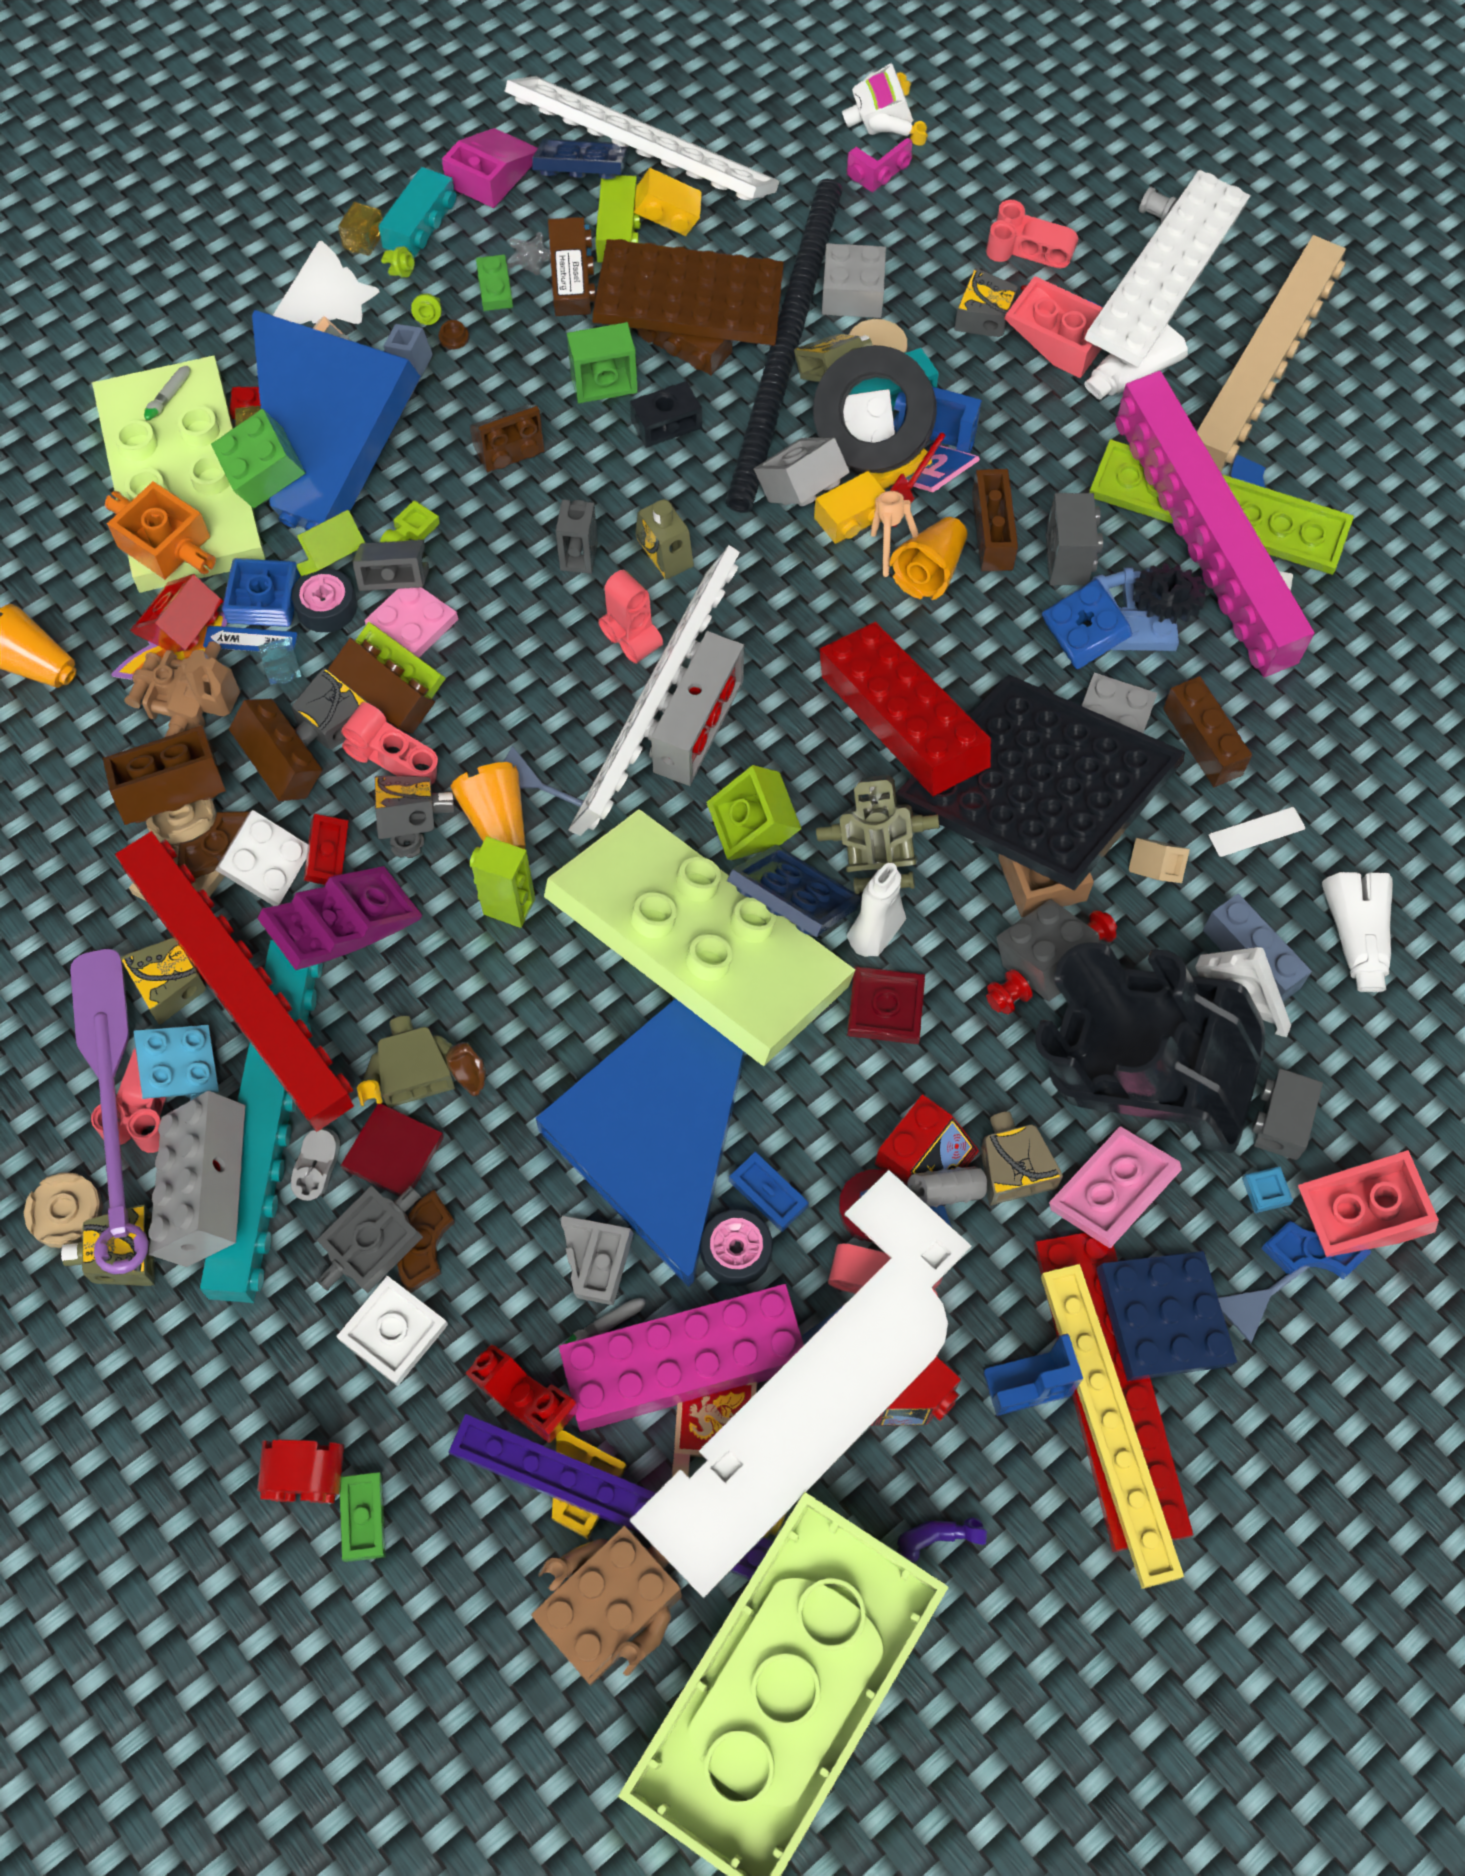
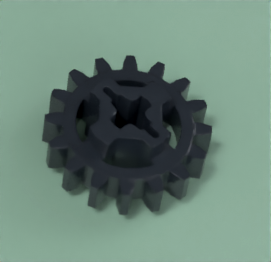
(1169, 593)

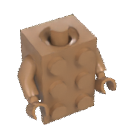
(609, 1605)

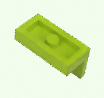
(329, 542)

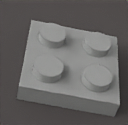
(1120, 701)

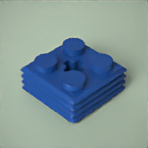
(260, 592)
(1081, 642)

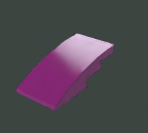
(340, 917)

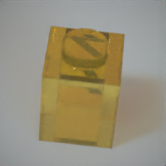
(360, 228)

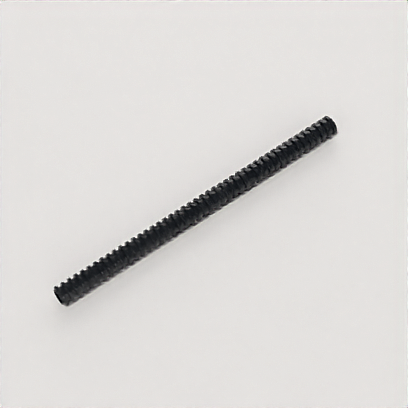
(782, 355)

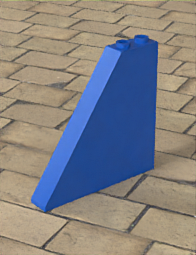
(334, 407)
(654, 1129)

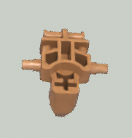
(184, 688)

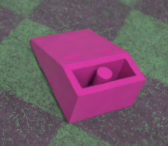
(488, 165)

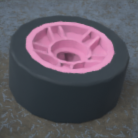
(331, 613)
(722, 1233)

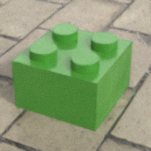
(602, 362)
(258, 458)

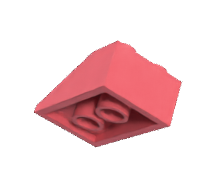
(1056, 325)
(1369, 1206)

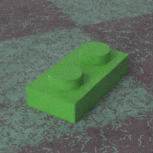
(494, 282)
(362, 1517)

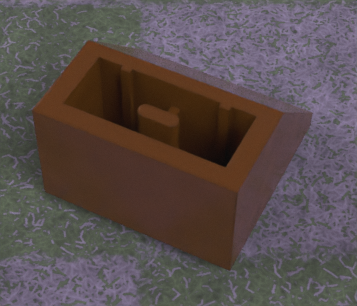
(508, 437)

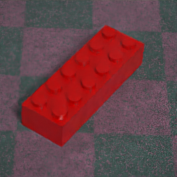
(905, 708)

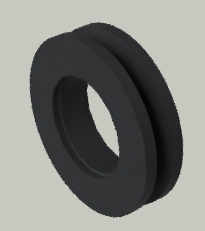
(866, 364)

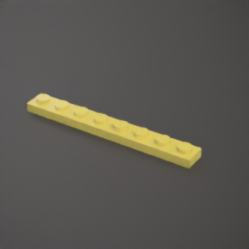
(1113, 1430)

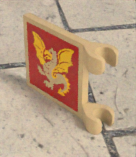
(702, 1418)

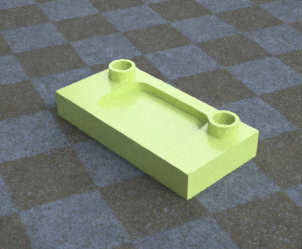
(783, 1693)

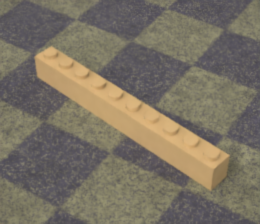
(1269, 348)

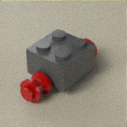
(1035, 948)

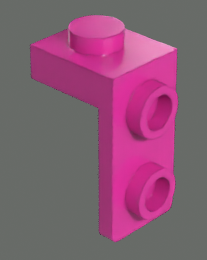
(874, 173)

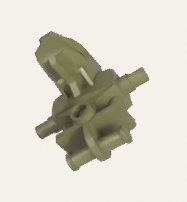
(878, 830)

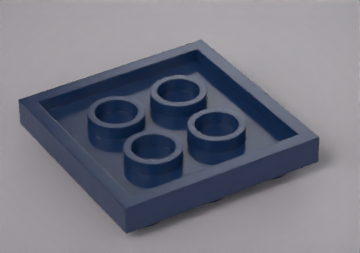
(580, 158)
(794, 890)
(1166, 1315)

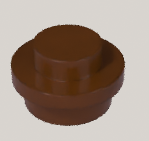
(453, 335)

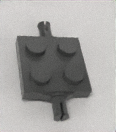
(369, 1239)

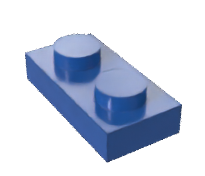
(768, 1191)

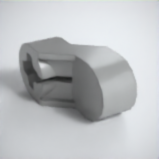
(311, 1181)

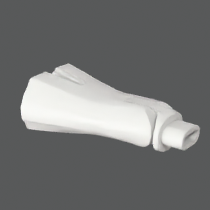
(1115, 372)
(879, 914)
(1363, 924)

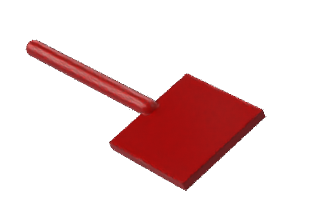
(904, 487)

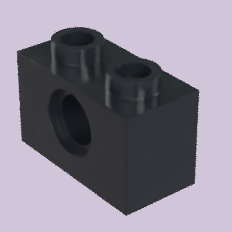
(666, 414)

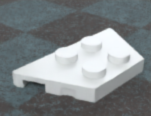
(1253, 971)

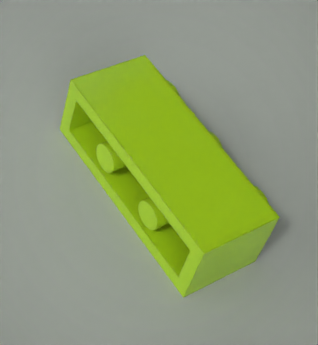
(616, 212)
(503, 881)

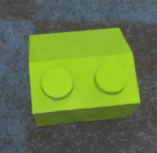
(753, 813)

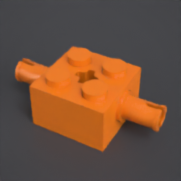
(159, 530)

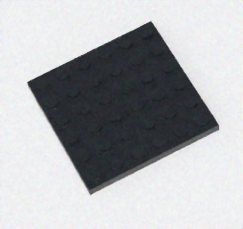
(1055, 783)

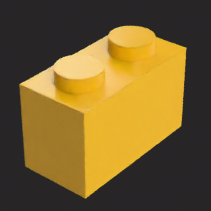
(667, 202)
(848, 507)

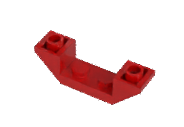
(537, 1407)

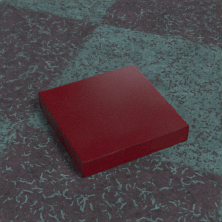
(886, 1005)
(392, 1150)

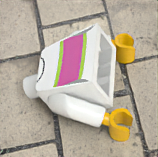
(884, 106)

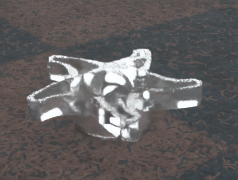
(529, 254)

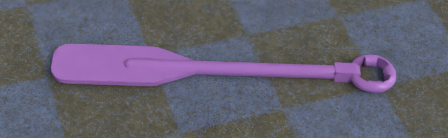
(102, 1039)

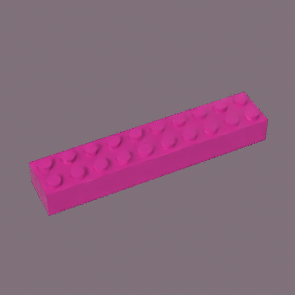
(1213, 525)

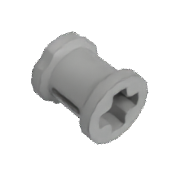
(1157, 204)

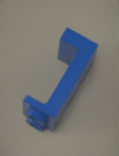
(955, 417)

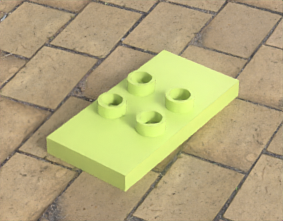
(179, 457)
(699, 935)

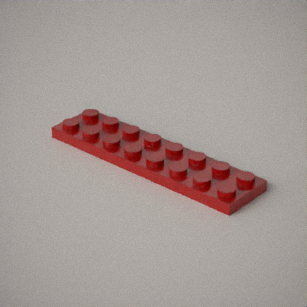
(1138, 1394)

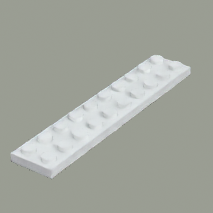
(645, 138)
(1167, 268)
(627, 745)

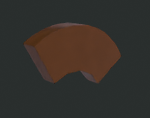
(207, 851)
(420, 1263)

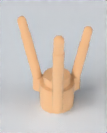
(891, 509)

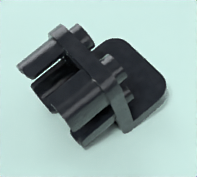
(1155, 1043)

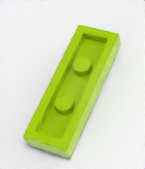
(412, 664)

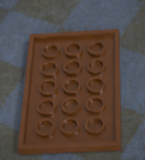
(689, 292)

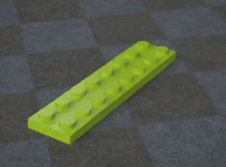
(1284, 524)

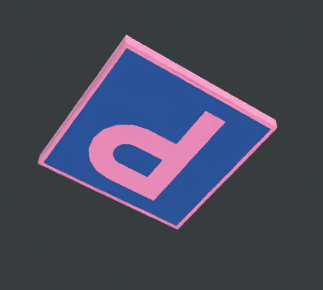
(945, 466)

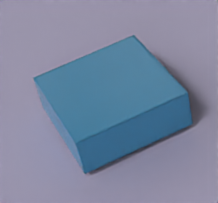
(1267, 1189)

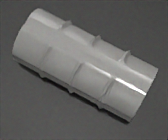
(949, 1185)

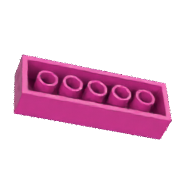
(680, 1357)

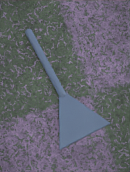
(530, 780)
(1248, 1308)

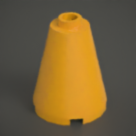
(929, 559)
(31, 651)
(493, 802)

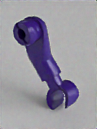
(932, 1531)

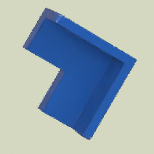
(1034, 1379)

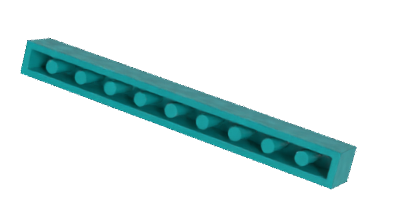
(236, 1270)

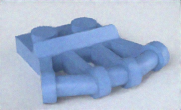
(1147, 633)

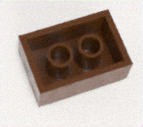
(163, 775)

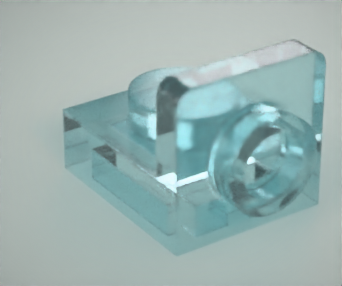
(280, 661)

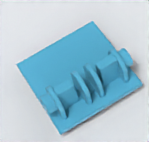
(175, 1062)

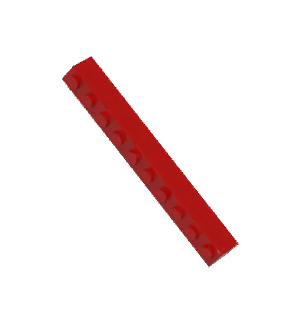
(235, 982)

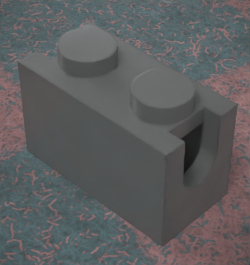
(577, 527)
(390, 565)
(1287, 1114)

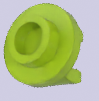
(401, 261)
(426, 309)

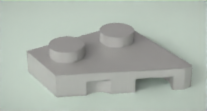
(596, 1257)

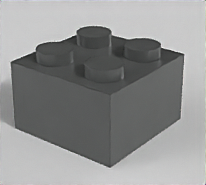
(1073, 538)

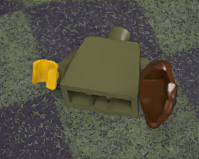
(418, 1066)

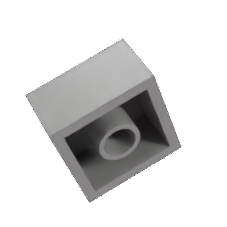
(854, 280)
(802, 471)

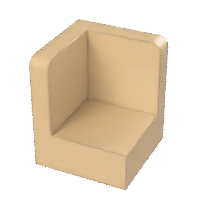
(1159, 860)

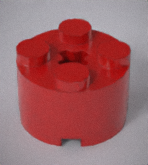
(300, 1468)

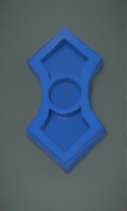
(1298, 1248)

